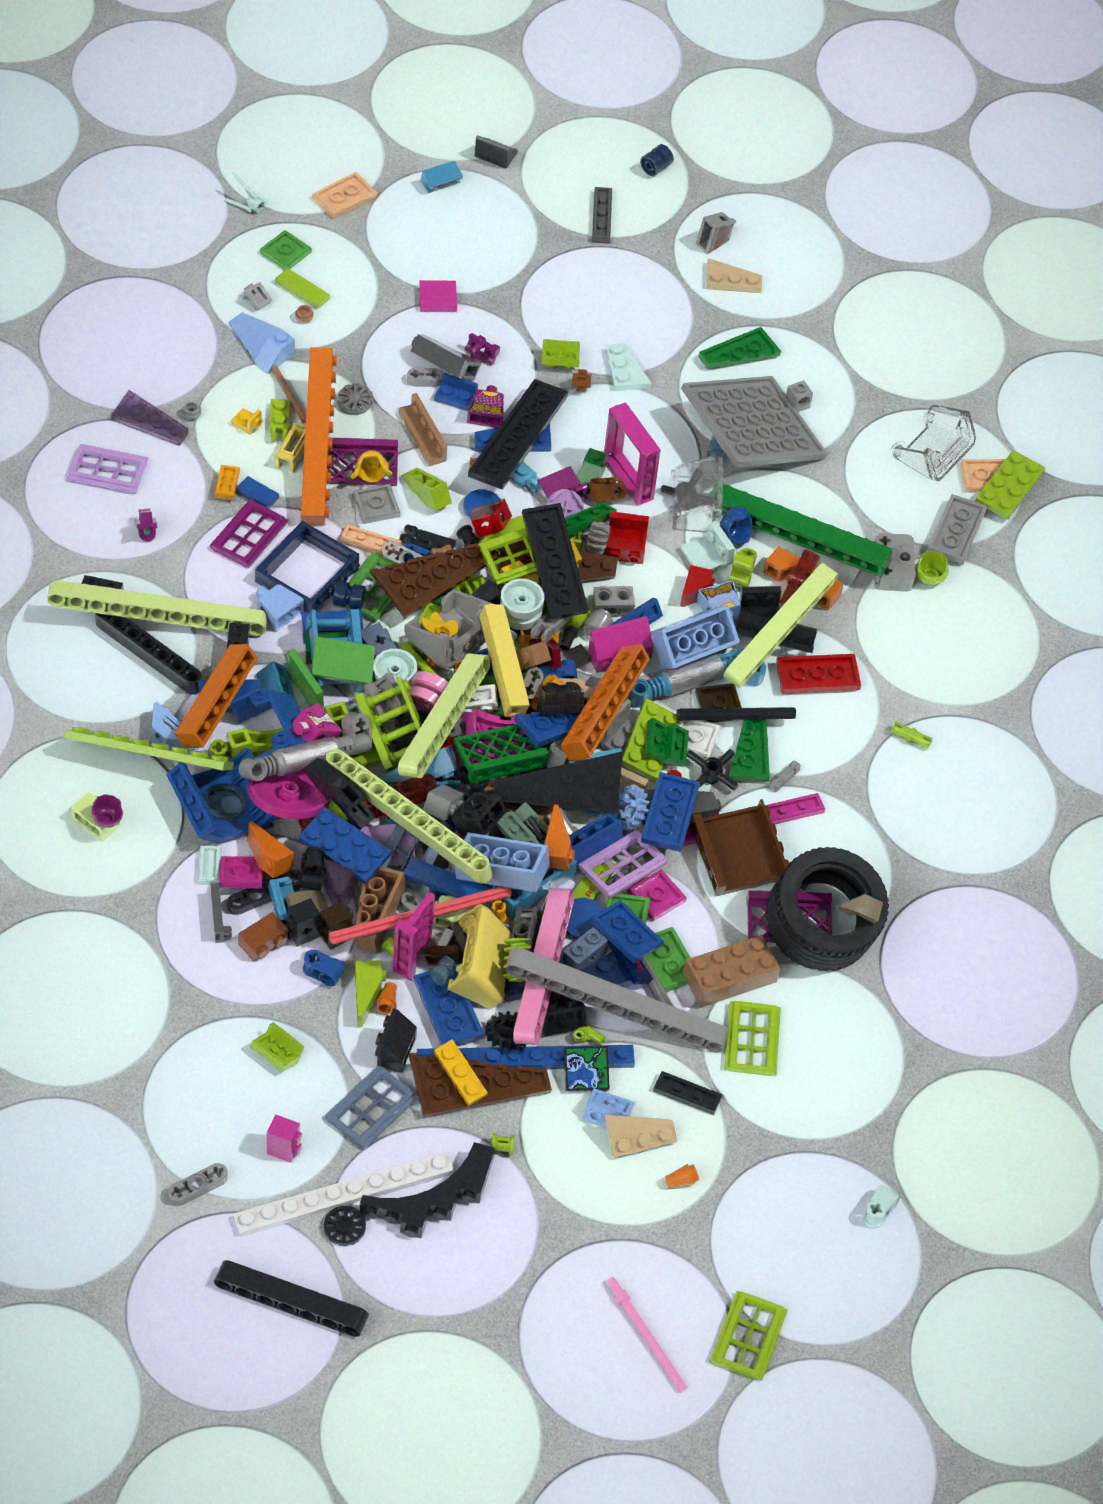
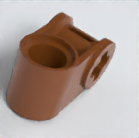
(606, 489)

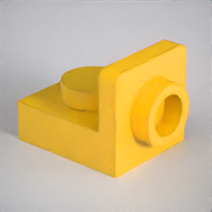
(247, 420)

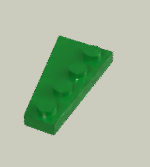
(740, 349)
(751, 754)

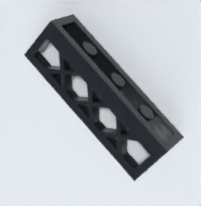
(800, 638)

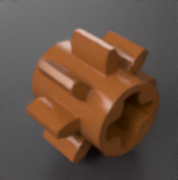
(581, 380)

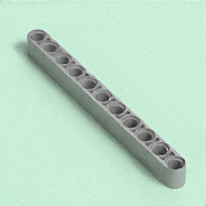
(616, 1000)

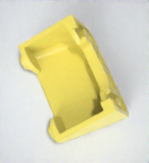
(483, 960)

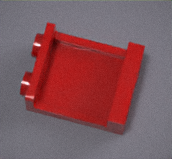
(627, 537)

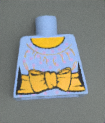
(720, 595)

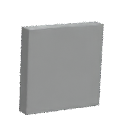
(376, 503)

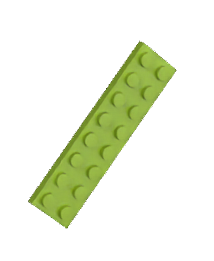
(155, 749)

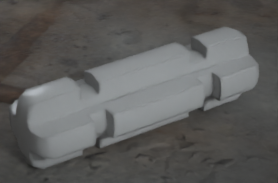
(784, 776)

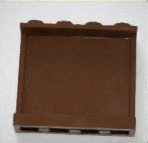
(739, 848)

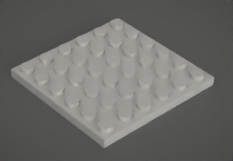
(753, 421)

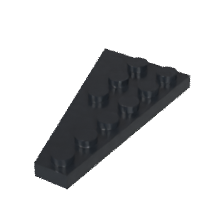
(577, 785)

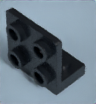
(761, 599)
(563, 1015)

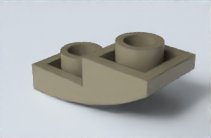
(316, 896)

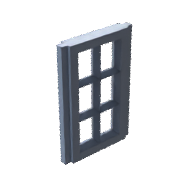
(394, 842)
(385, 1120)

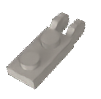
(549, 627)

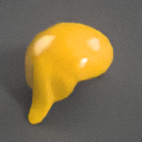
(371, 467)

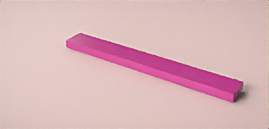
(783, 812)

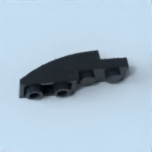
(339, 789)

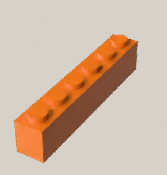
(216, 696)

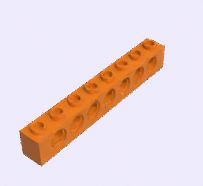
(605, 702)

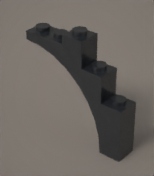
(440, 1201)

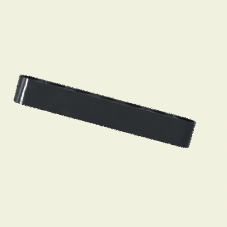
(151, 651)
(291, 1298)

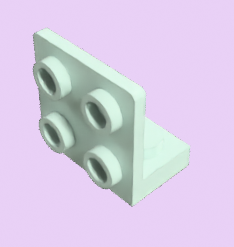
(711, 550)

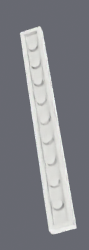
(342, 1194)

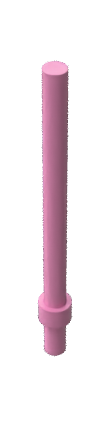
(623, 1299)

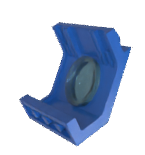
(218, 801)

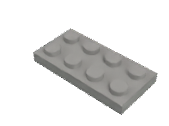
(957, 528)

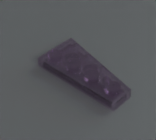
(145, 417)

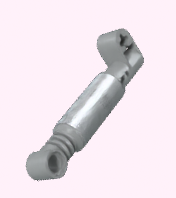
(297, 757)

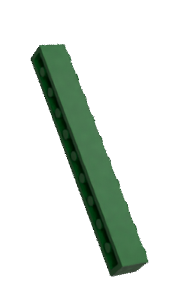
(810, 532)

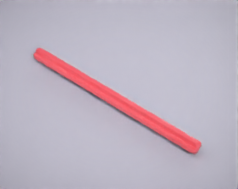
(439, 909)

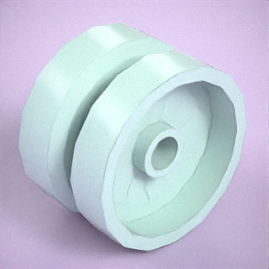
(522, 603)
(396, 662)

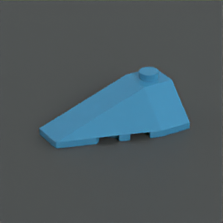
(442, 765)

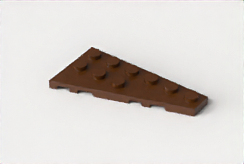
(592, 567)
(426, 578)
(502, 1083)

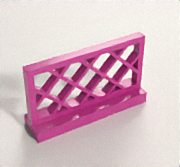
(411, 936)

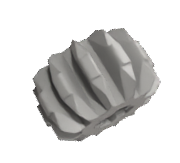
(597, 538)

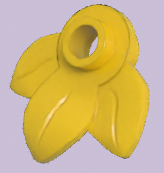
(436, 625)

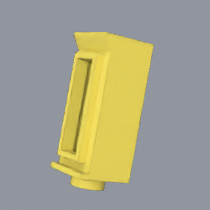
(294, 457)

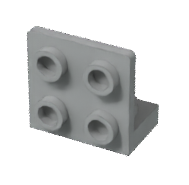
(619, 730)

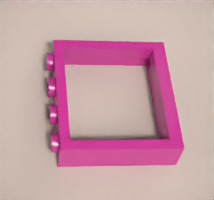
(643, 482)

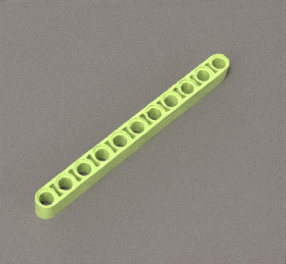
(153, 607)
(412, 818)

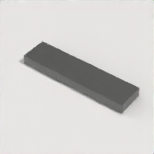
(602, 215)

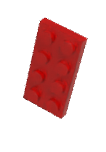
(818, 673)

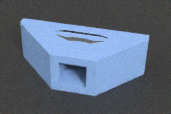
(164, 727)

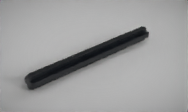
(736, 713)

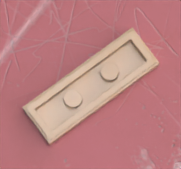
(366, 540)

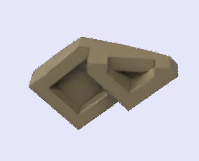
(864, 906)

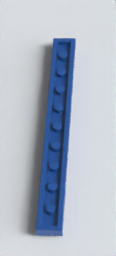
(538, 1056)

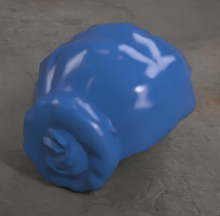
(737, 525)

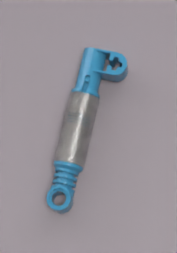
(689, 677)

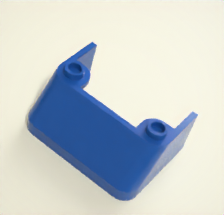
(284, 707)

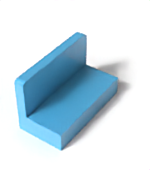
(275, 677)

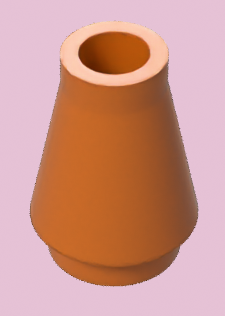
(387, 999)
(682, 1177)

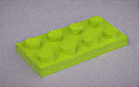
(1010, 484)
(635, 748)

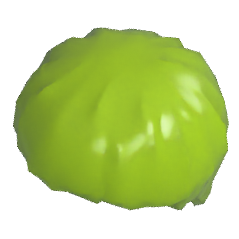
(932, 568)

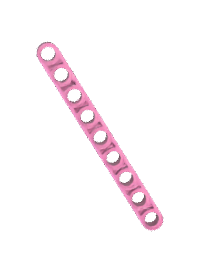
(549, 945)

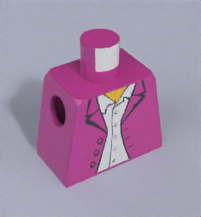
(315, 724)

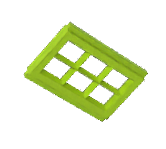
(504, 541)
(733, 1038)
(768, 1343)

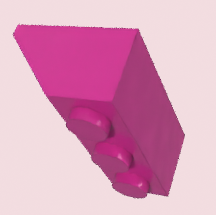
(607, 641)

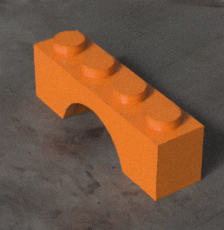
(781, 563)

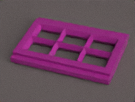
(236, 522)

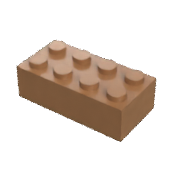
(731, 970)

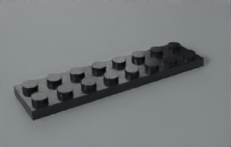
(518, 434)

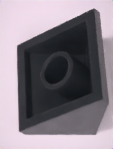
(494, 151)

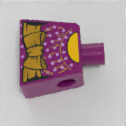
(486, 408)

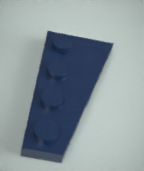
(608, 969)

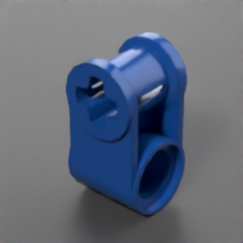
(324, 969)

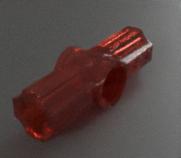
(799, 575)

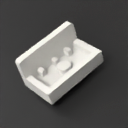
(484, 699)

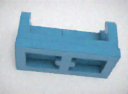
(440, 175)
(278, 890)

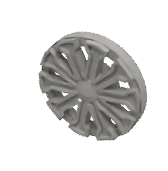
(355, 398)

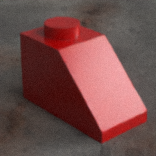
(696, 579)

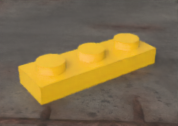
(460, 1072)

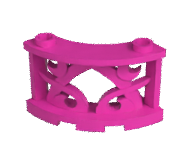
(481, 721)

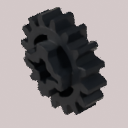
(501, 1031)

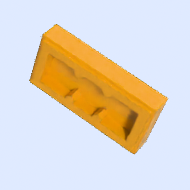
(227, 482)

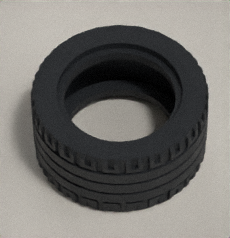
(796, 936)

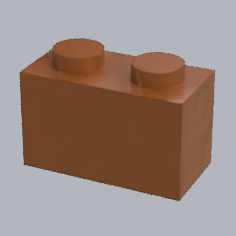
(263, 937)

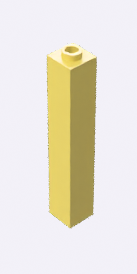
(504, 660)

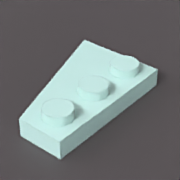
(625, 370)

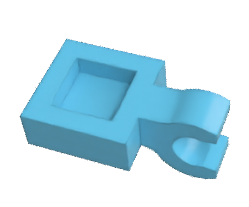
(526, 476)

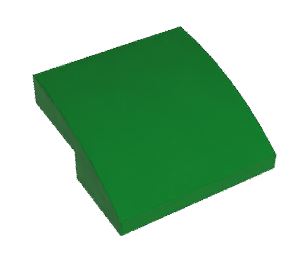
(666, 743)

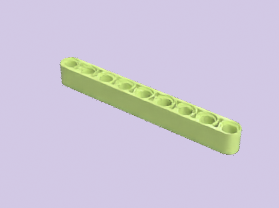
(780, 625)
(443, 716)

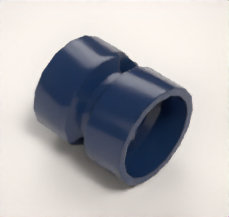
(656, 160)
(349, 595)

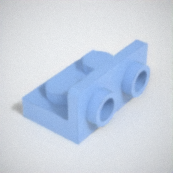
(606, 1103)

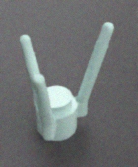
(254, 202)

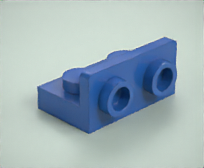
(456, 391)

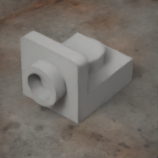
(256, 295)
(442, 940)

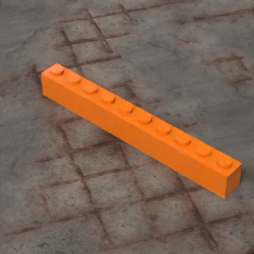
(318, 436)

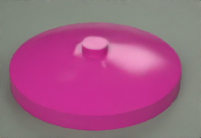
(287, 796)

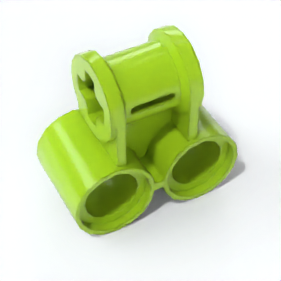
(743, 567)

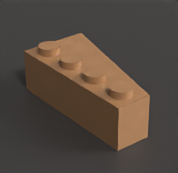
(377, 901)

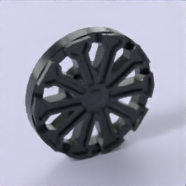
(344, 1225)

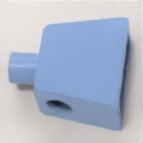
(279, 605)

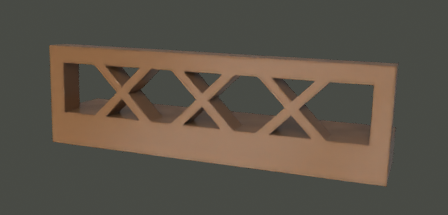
(424, 431)

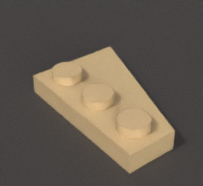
(731, 278)
(637, 1134)

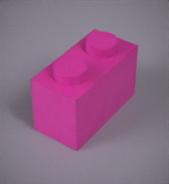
(283, 1138)

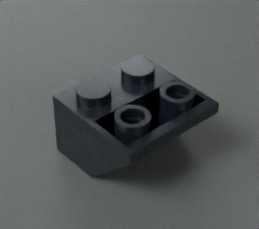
(395, 1041)

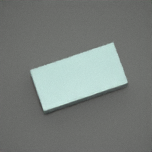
(209, 865)

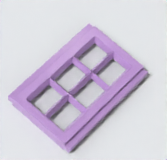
(102, 453)
(631, 878)

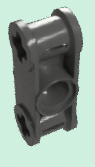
(527, 925)

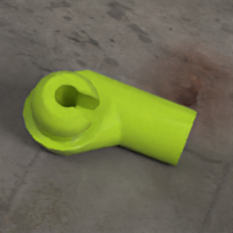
(587, 1033)

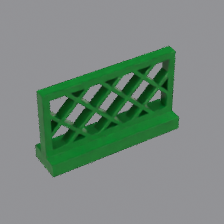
(506, 763)

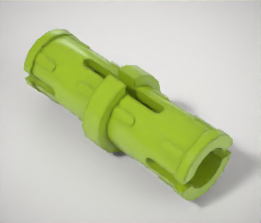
(911, 735)

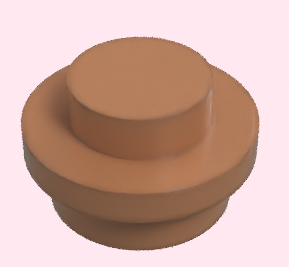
(304, 313)

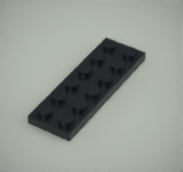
(555, 561)

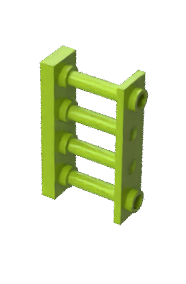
(382, 740)

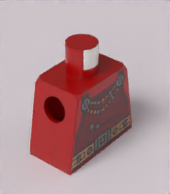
(487, 518)

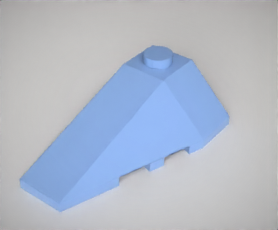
(263, 341)

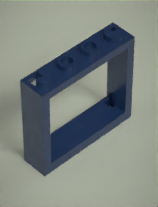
(308, 533)

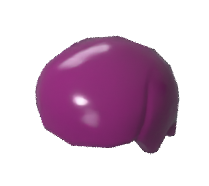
(107, 811)

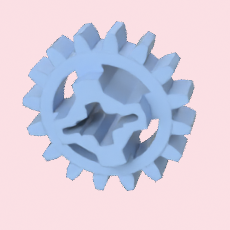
(631, 807)

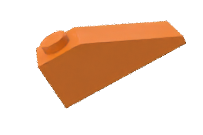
(558, 842)
(269, 853)

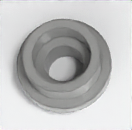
(191, 410)

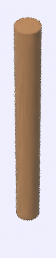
(289, 394)

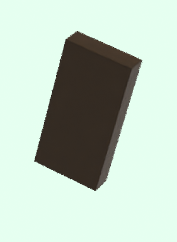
(433, 954)

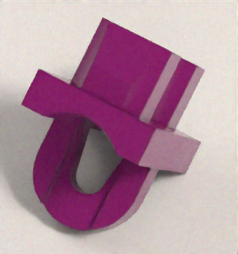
(476, 343)
(146, 520)

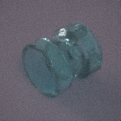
(445, 968)

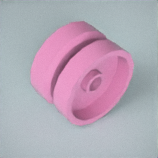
(426, 690)

